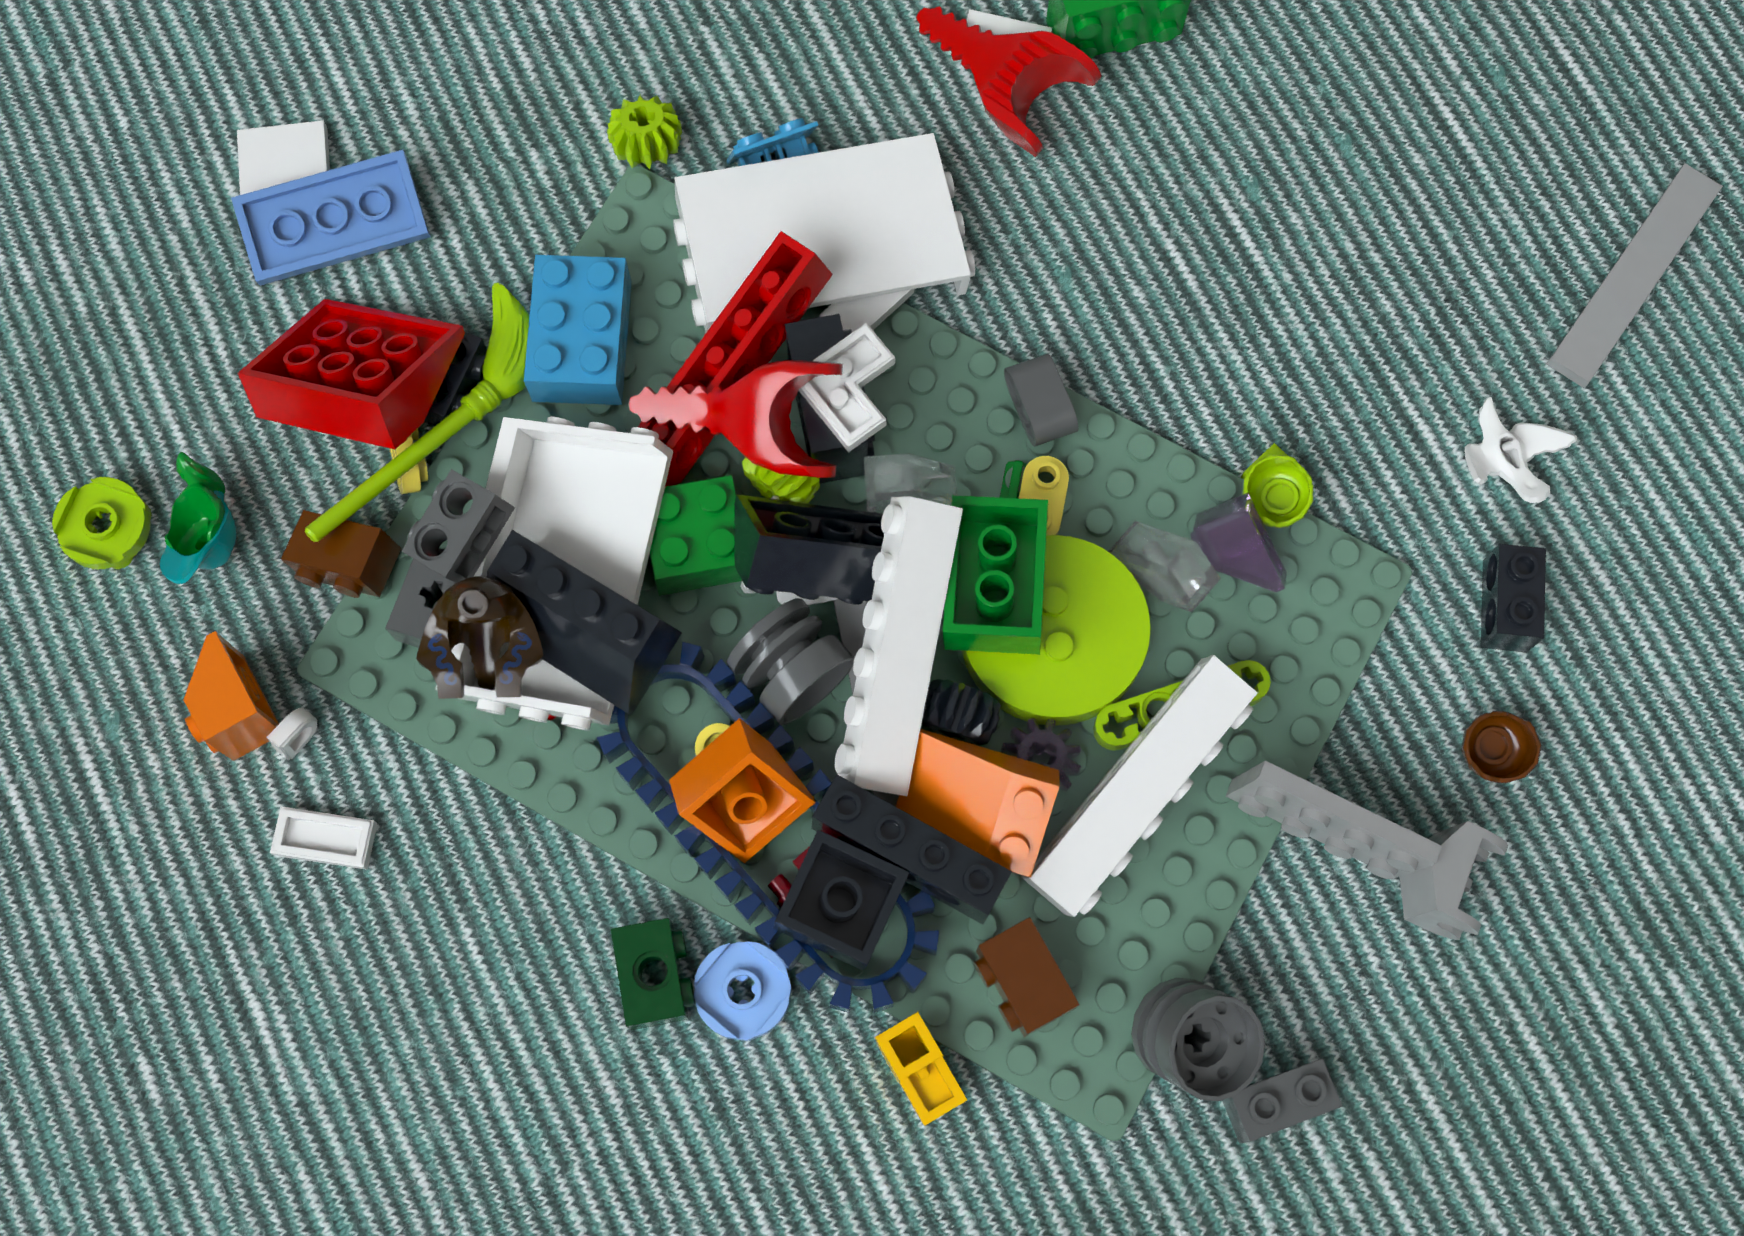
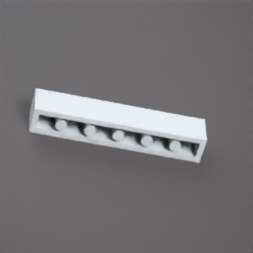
(898, 644)
(1140, 786)

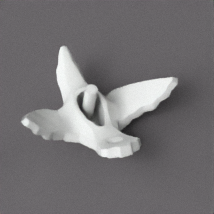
(1507, 452)

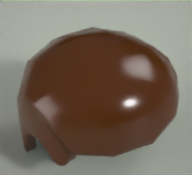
(1501, 747)

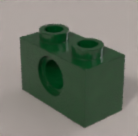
(633, 950)

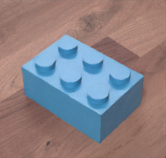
(578, 330)

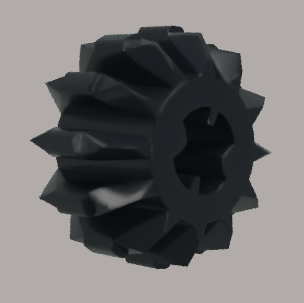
(960, 712)

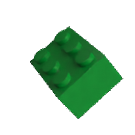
(1116, 24)
(997, 576)

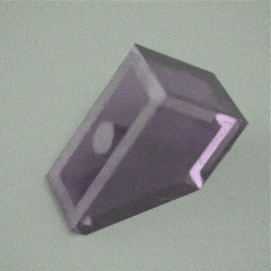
(1239, 543)

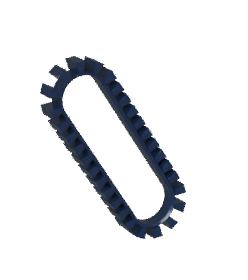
(691, 838)

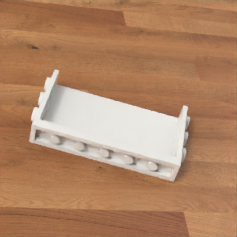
(867, 211)
(592, 504)

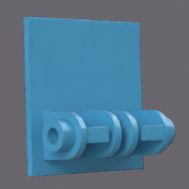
(789, 137)

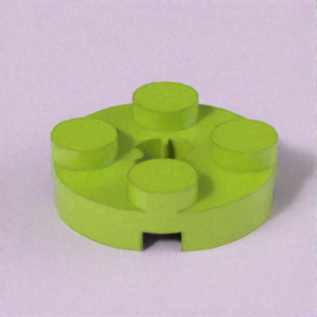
(115, 545)

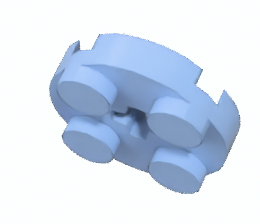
(713, 990)

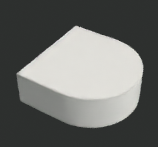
(293, 733)

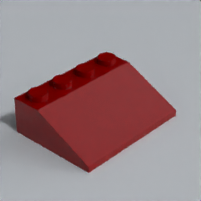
(353, 372)

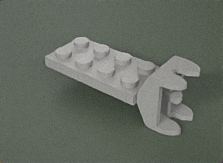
(1430, 870)

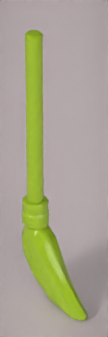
(502, 379)

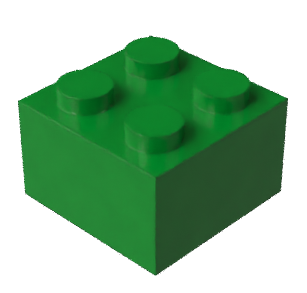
(695, 536)

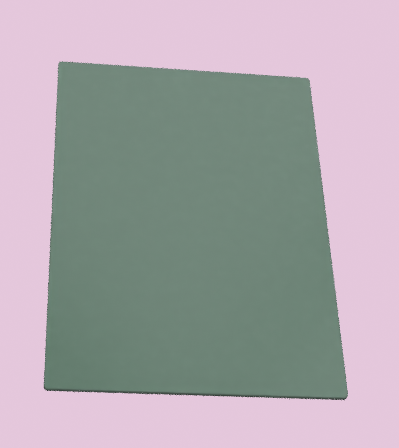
(953, 407)

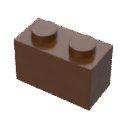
(349, 558)
(1025, 978)

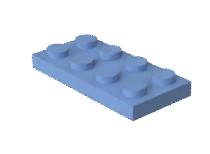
(330, 217)

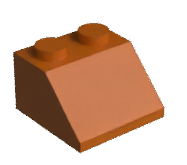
(227, 701)
(740, 791)

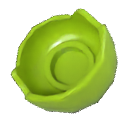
(1279, 490)

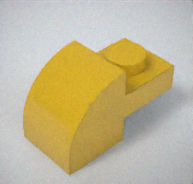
(920, 1068)

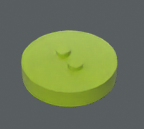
(1090, 640)

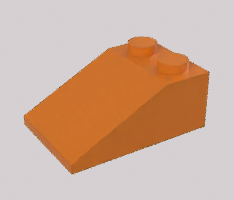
(982, 799)

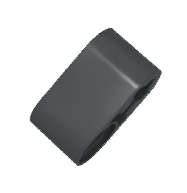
(1041, 400)

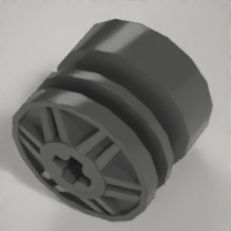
(783, 652)
(1198, 1038)

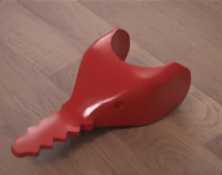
(1009, 68)
(748, 413)

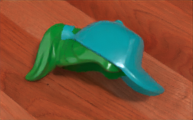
(200, 524)

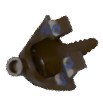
(483, 618)

